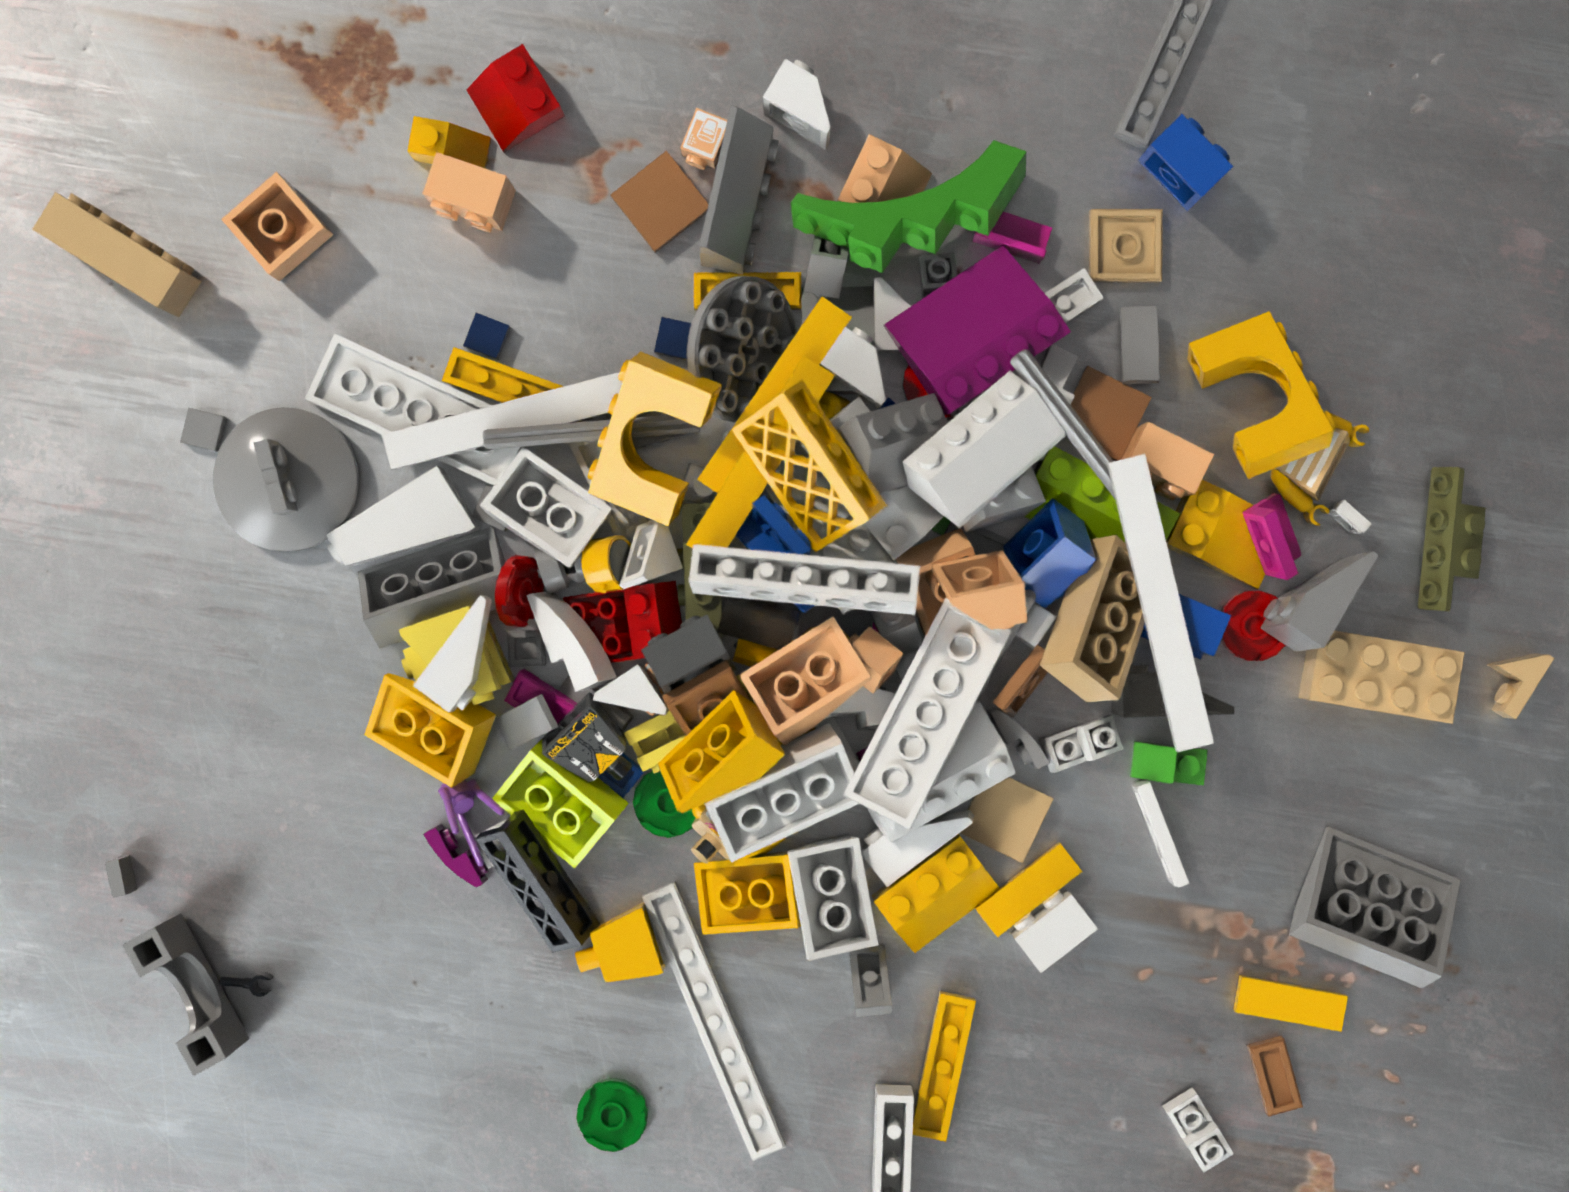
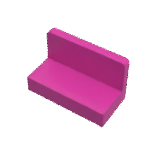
(1019, 236)
(1273, 537)

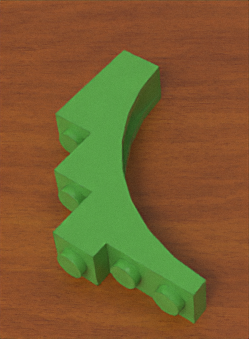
(922, 220)

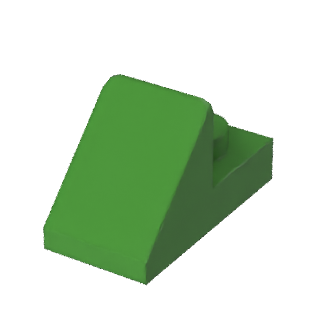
(1166, 765)

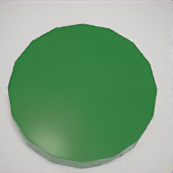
(657, 810)
(612, 1114)

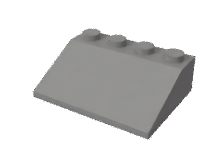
(1377, 908)

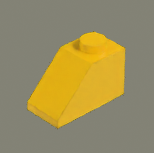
(449, 139)

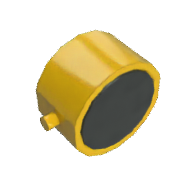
(604, 562)

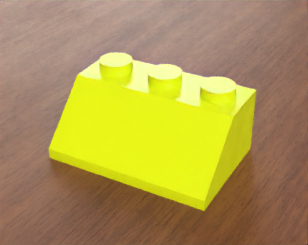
(560, 804)

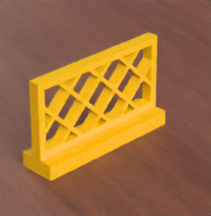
(826, 454)

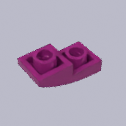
(463, 865)

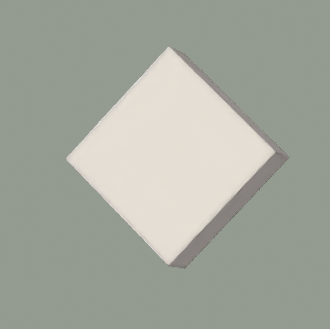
(1348, 517)

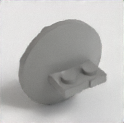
(739, 339)
(285, 479)

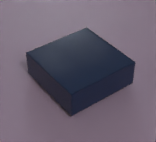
(486, 336)
(672, 338)

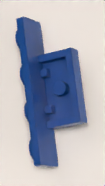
(769, 531)

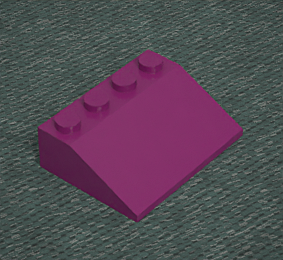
(972, 328)

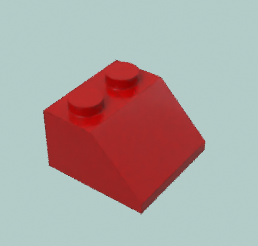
(514, 98)

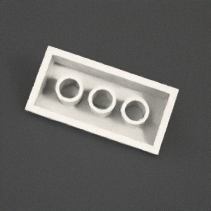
(983, 449)
(906, 516)
(973, 766)
(788, 798)

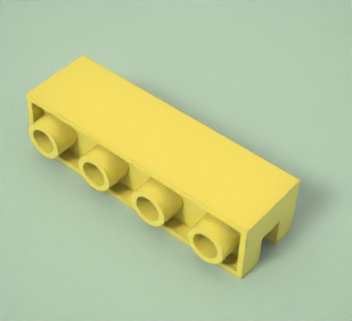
(657, 737)

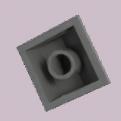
(685, 653)

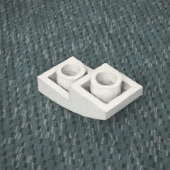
(1081, 743)
(1197, 1129)

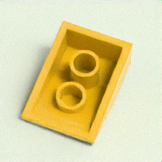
(1216, 534)
(426, 734)
(720, 754)
(746, 894)

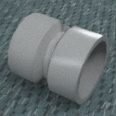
(555, 574)

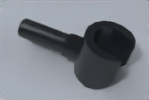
(248, 983)

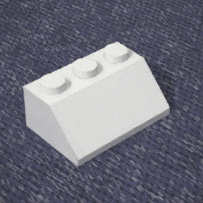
(832, 897)

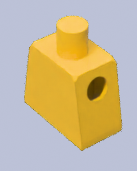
(623, 947)

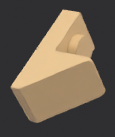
(1524, 676)

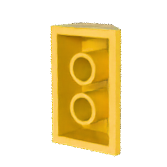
(935, 893)

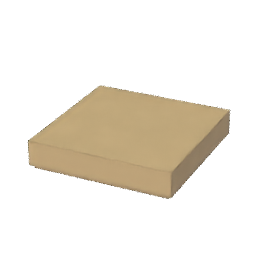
(1125, 245)
(1008, 817)

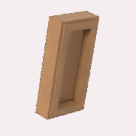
(1275, 1076)

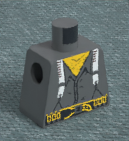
(588, 742)

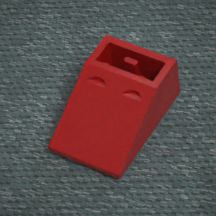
(629, 617)

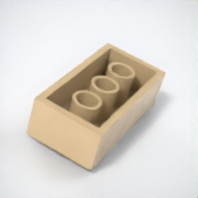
(118, 252)
(1097, 626)
(1383, 676)

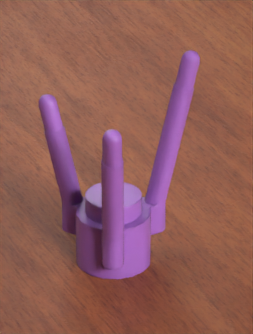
(459, 801)

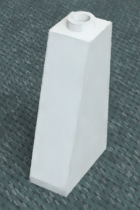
(408, 519)

